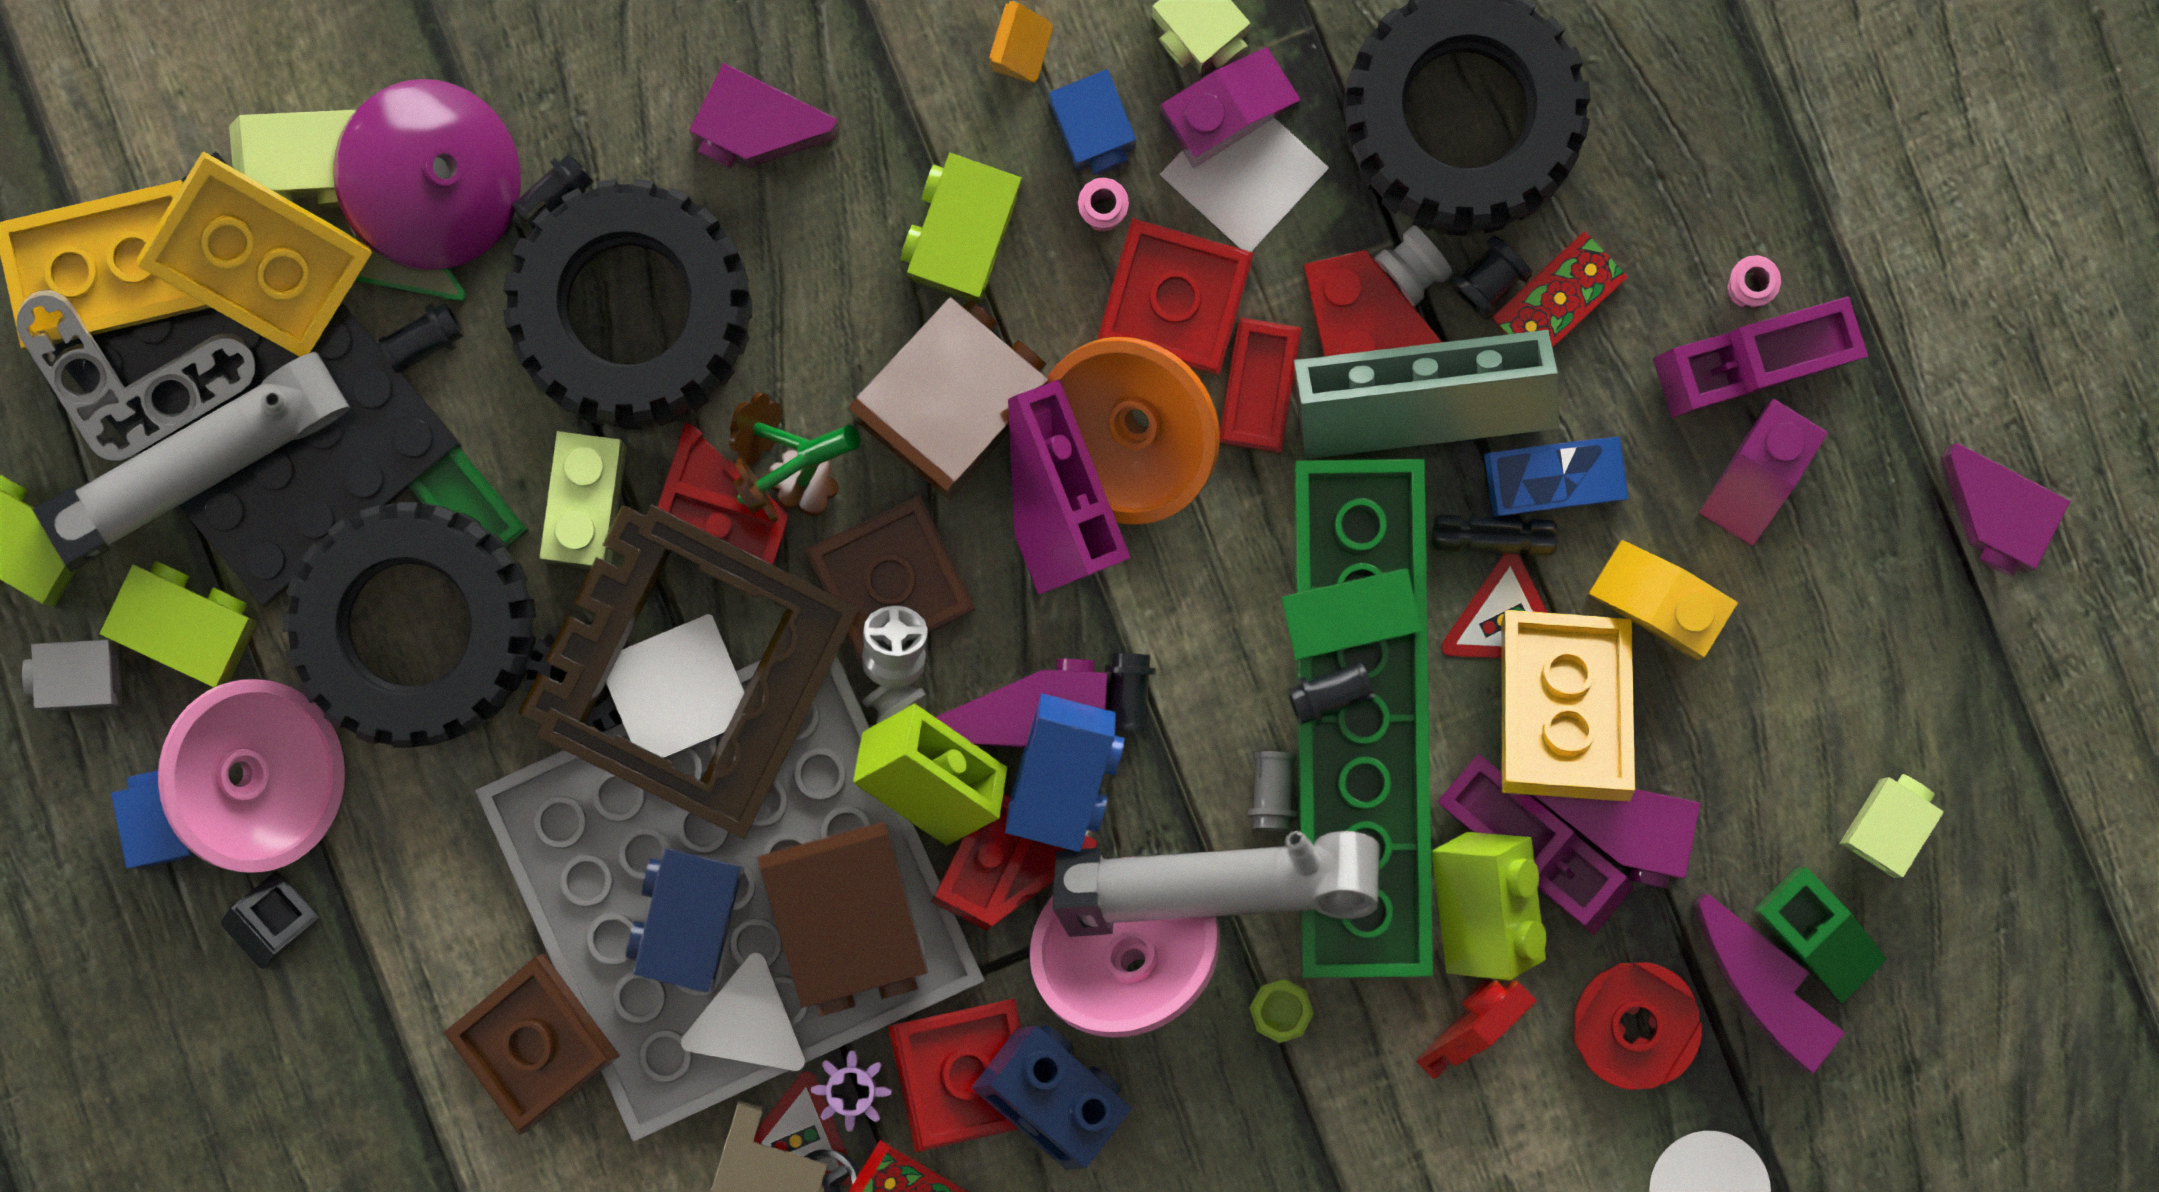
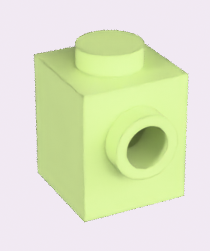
(1201, 31)
(1893, 825)

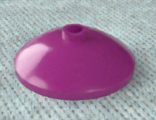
(390, 183)

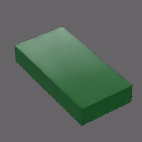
(464, 489)
(1351, 614)

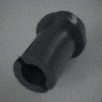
(557, 182)
(421, 338)
(1130, 690)
(1330, 693)

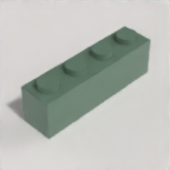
(1427, 394)

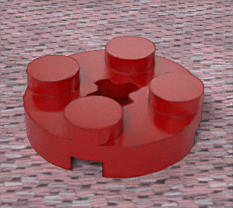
(1672, 1016)

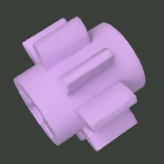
(864, 1078)

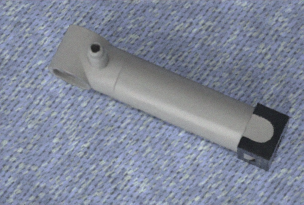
(283, 408)
(1332, 877)

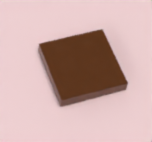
(889, 563)
(531, 1044)

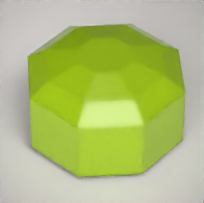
(1281, 1010)

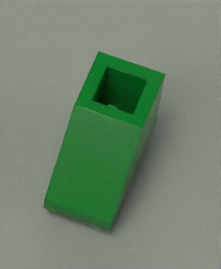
(1820, 933)

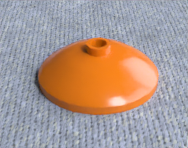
(1141, 468)

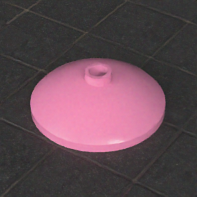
(287, 785)
(1089, 980)

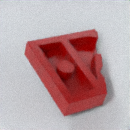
(1361, 307)
(704, 495)
(996, 873)
(1489, 1014)

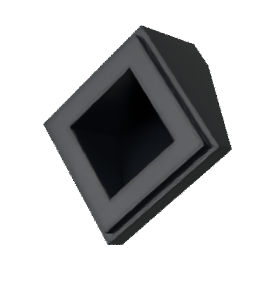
(268, 919)

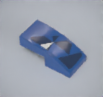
(1556, 476)

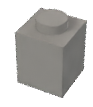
(73, 675)

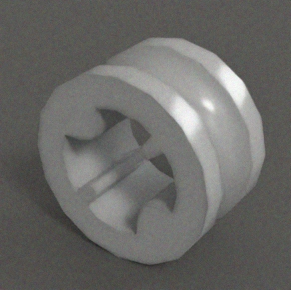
(892, 700)

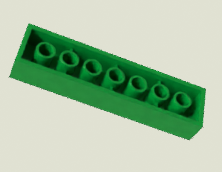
(1369, 761)

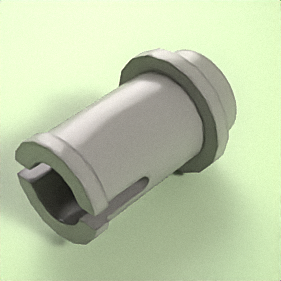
(1273, 792)

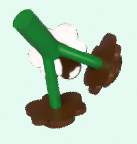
(800, 476)

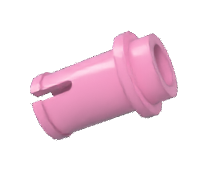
(1103, 189)
(1762, 270)

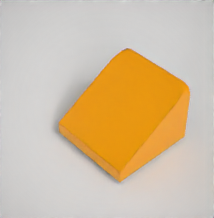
(1020, 43)

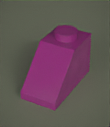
(1228, 105)
(755, 122)
(1763, 472)
(2001, 510)

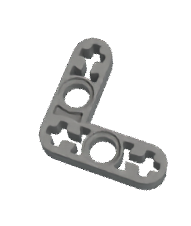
(110, 395)

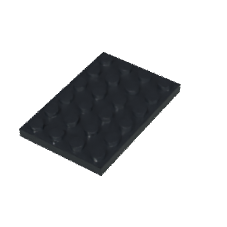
(289, 498)

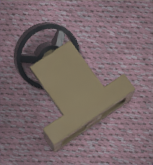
(761, 1168)

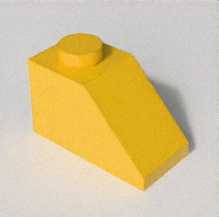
(1663, 599)

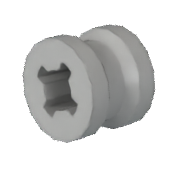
(1414, 265)
(906, 636)

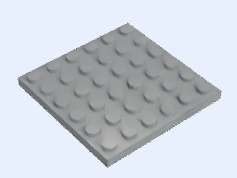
(581, 861)

